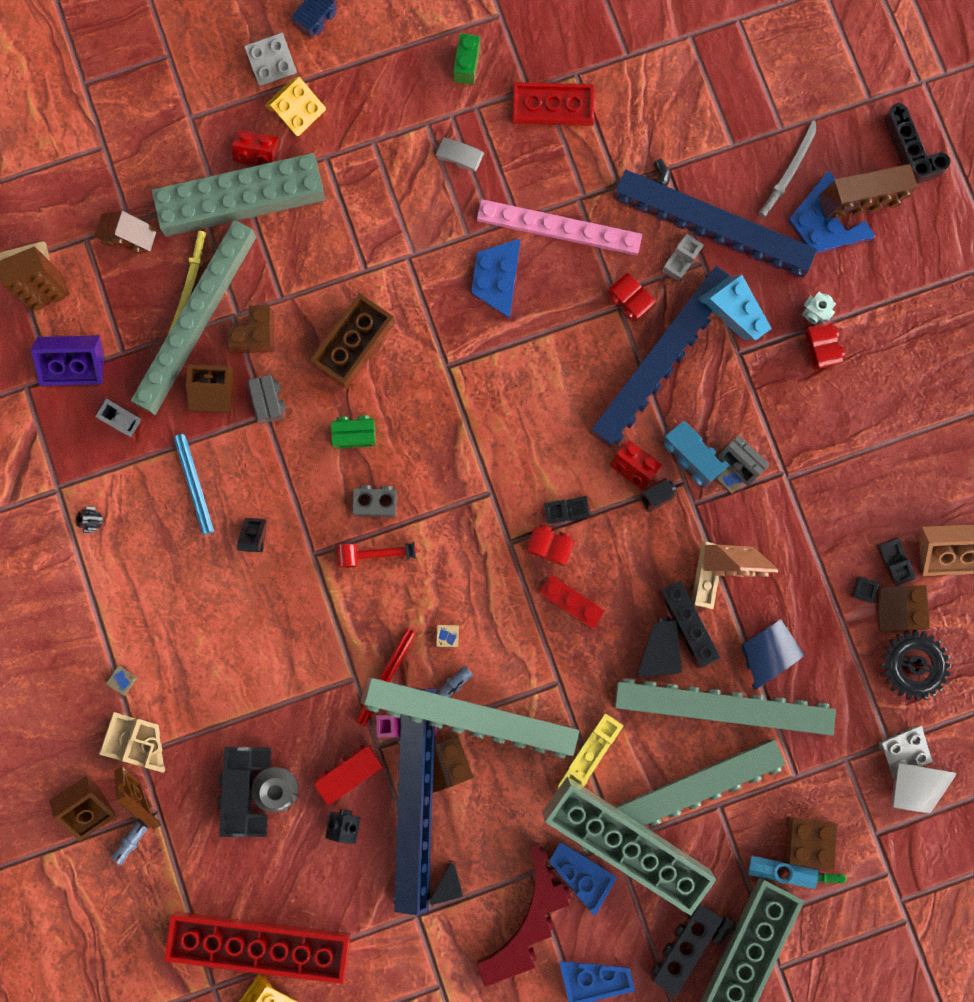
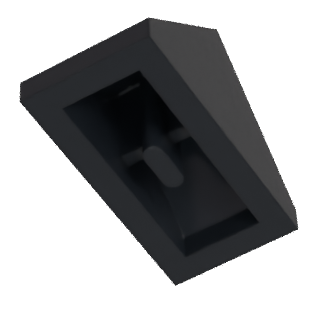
(449, 886)

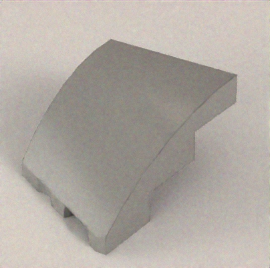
(919, 787)

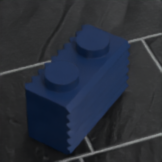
(313, 15)

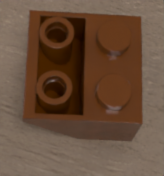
(210, 388)

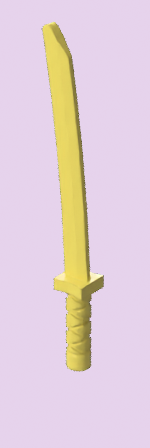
(194, 262)

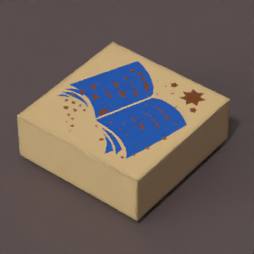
(447, 635)

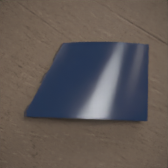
(770, 653)

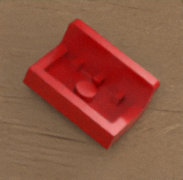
(254, 148)
(635, 465)

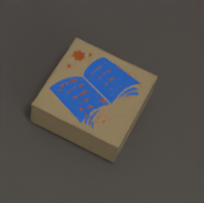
(729, 480)
(122, 680)

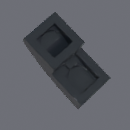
(567, 510)
(896, 562)

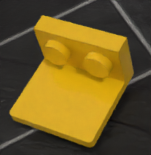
(296, 105)
(263, 992)

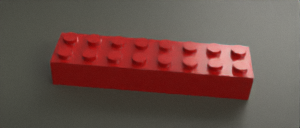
(257, 947)

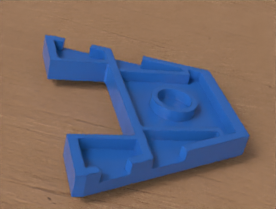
(824, 233)

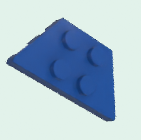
(496, 276)

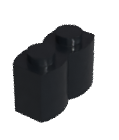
(658, 494)

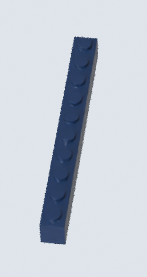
(715, 224)
(657, 365)
(414, 815)

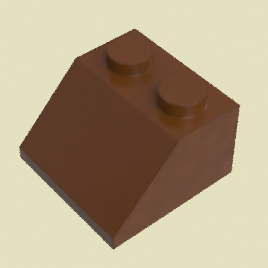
(903, 608)
(450, 765)
(82, 808)

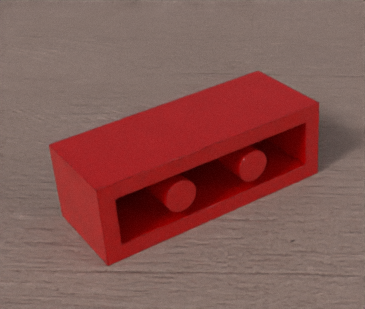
(571, 602)
(348, 774)

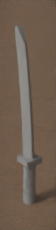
(779, 189)

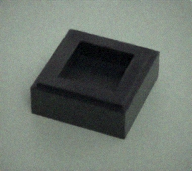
(865, 590)

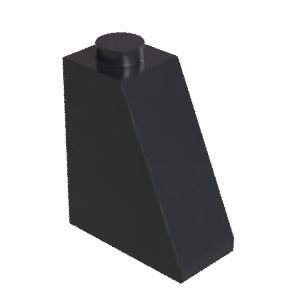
(661, 650)

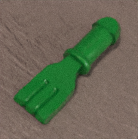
(832, 878)

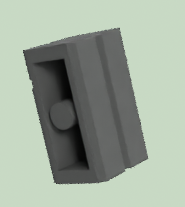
(266, 399)
(743, 460)

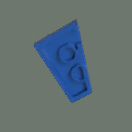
(585, 877)
(595, 981)

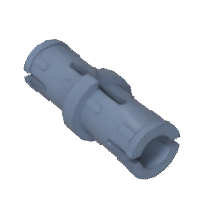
(453, 684)
(129, 842)

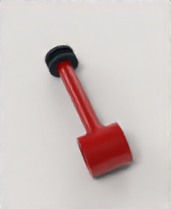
(348, 556)

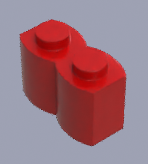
(631, 297)
(824, 345)
(550, 545)

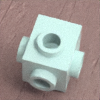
(819, 308)

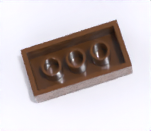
(867, 192)
(32, 279)
(352, 341)

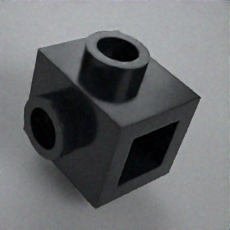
(343, 827)

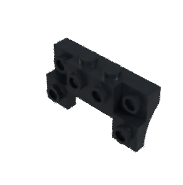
(236, 795)

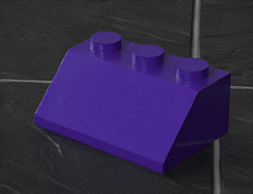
(68, 360)

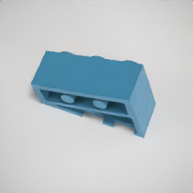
(737, 307)
(694, 454)

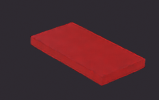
(553, 103)

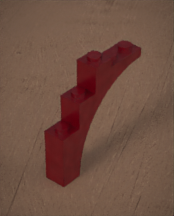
(515, 955)

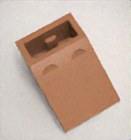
(736, 561)

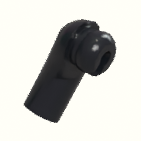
(664, 172)

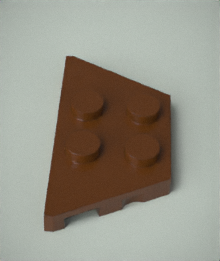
(133, 797)

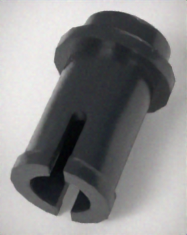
(723, 930)

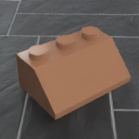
(947, 550)

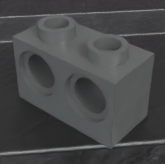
(374, 508)

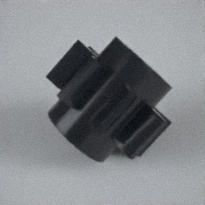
(89, 519)

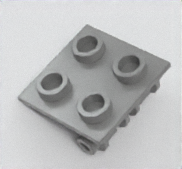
(270, 59)
(906, 748)

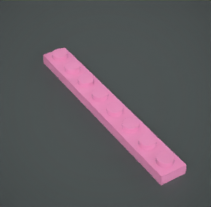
(559, 227)

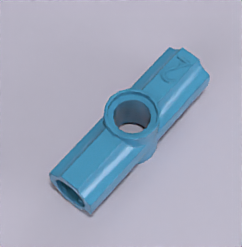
(797, 874)

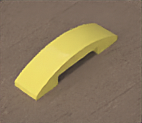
(593, 750)

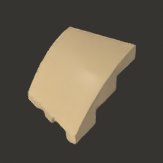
(133, 742)

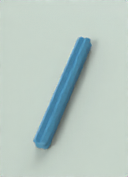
(193, 484)

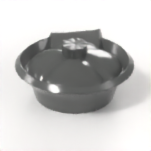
(274, 790)

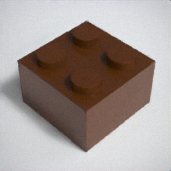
(810, 842)

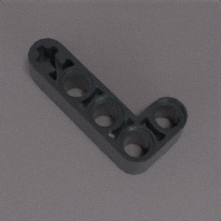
(899, 120)

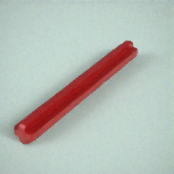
(389, 669)

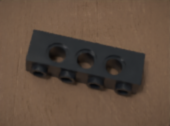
(689, 624)
(687, 960)

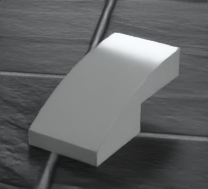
(459, 153)
(682, 257)

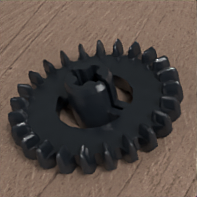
(895, 659)

